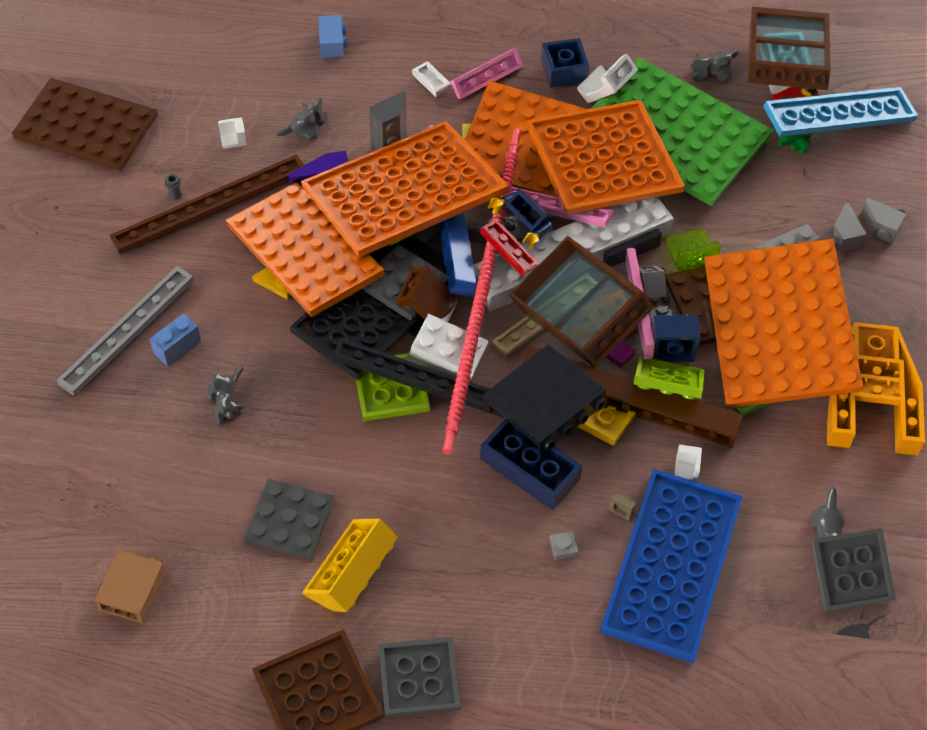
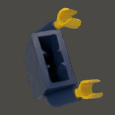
(528, 211)

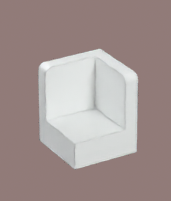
(232, 133)
(688, 462)

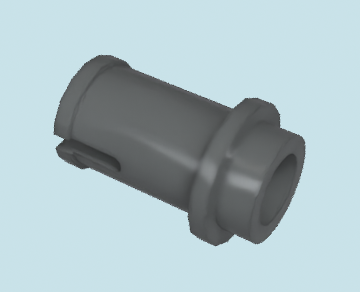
(173, 184)

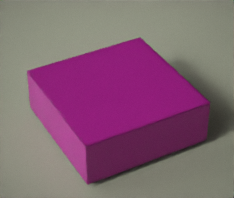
(621, 354)

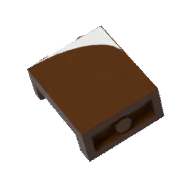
(427, 294)

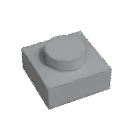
(563, 545)

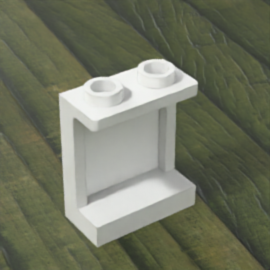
(604, 83)

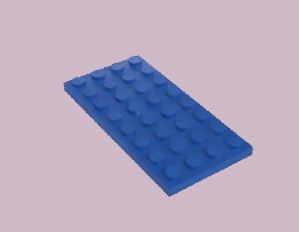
(672, 566)

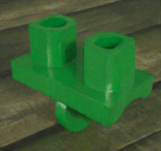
(799, 142)

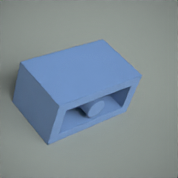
(331, 36)
(175, 339)

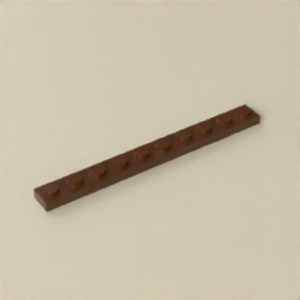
(204, 205)

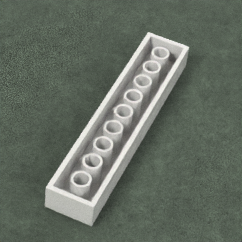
(628, 223)

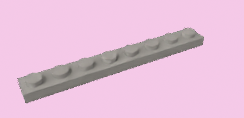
(125, 331)

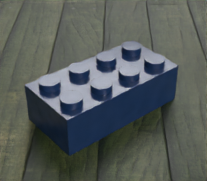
(517, 458)

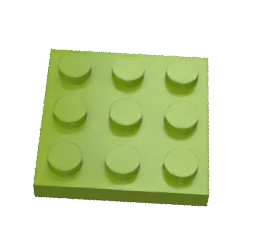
(669, 377)
(387, 399)

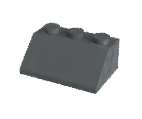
(388, 121)

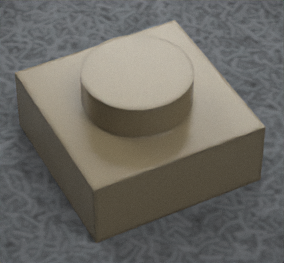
(622, 506)

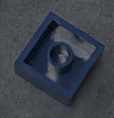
(564, 62)
(676, 337)

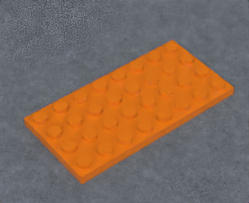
(303, 249)

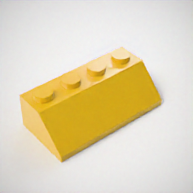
(351, 564)

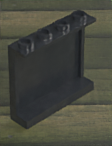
(546, 398)

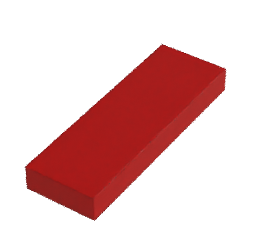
(509, 247)

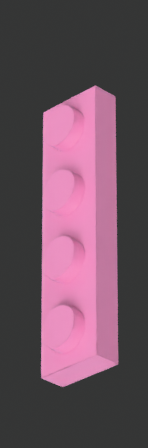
(489, 71)

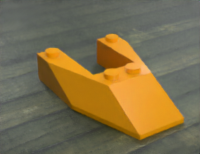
(887, 379)

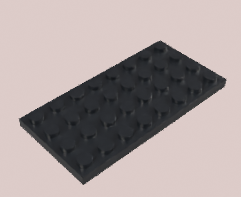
(362, 316)

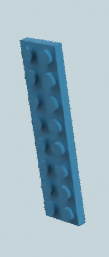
(840, 111)

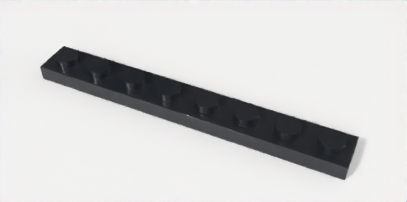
(406, 372)

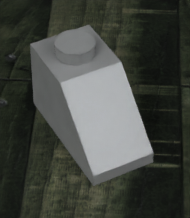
(882, 220)
(847, 231)
(653, 282)

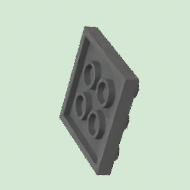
(397, 268)
(289, 519)
(853, 569)
(419, 677)

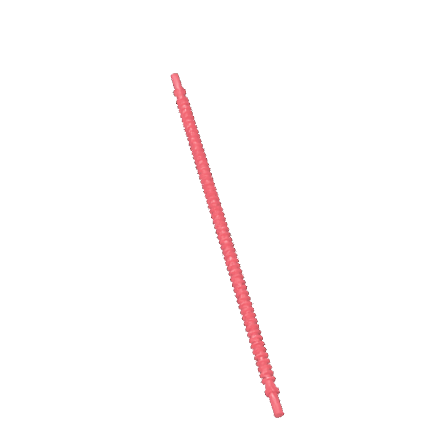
(478, 307)

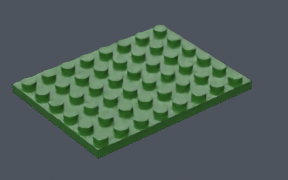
(695, 129)

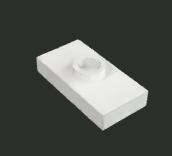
(431, 79)

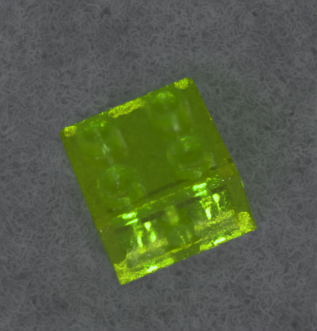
(690, 248)

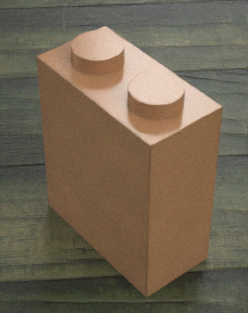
(130, 586)

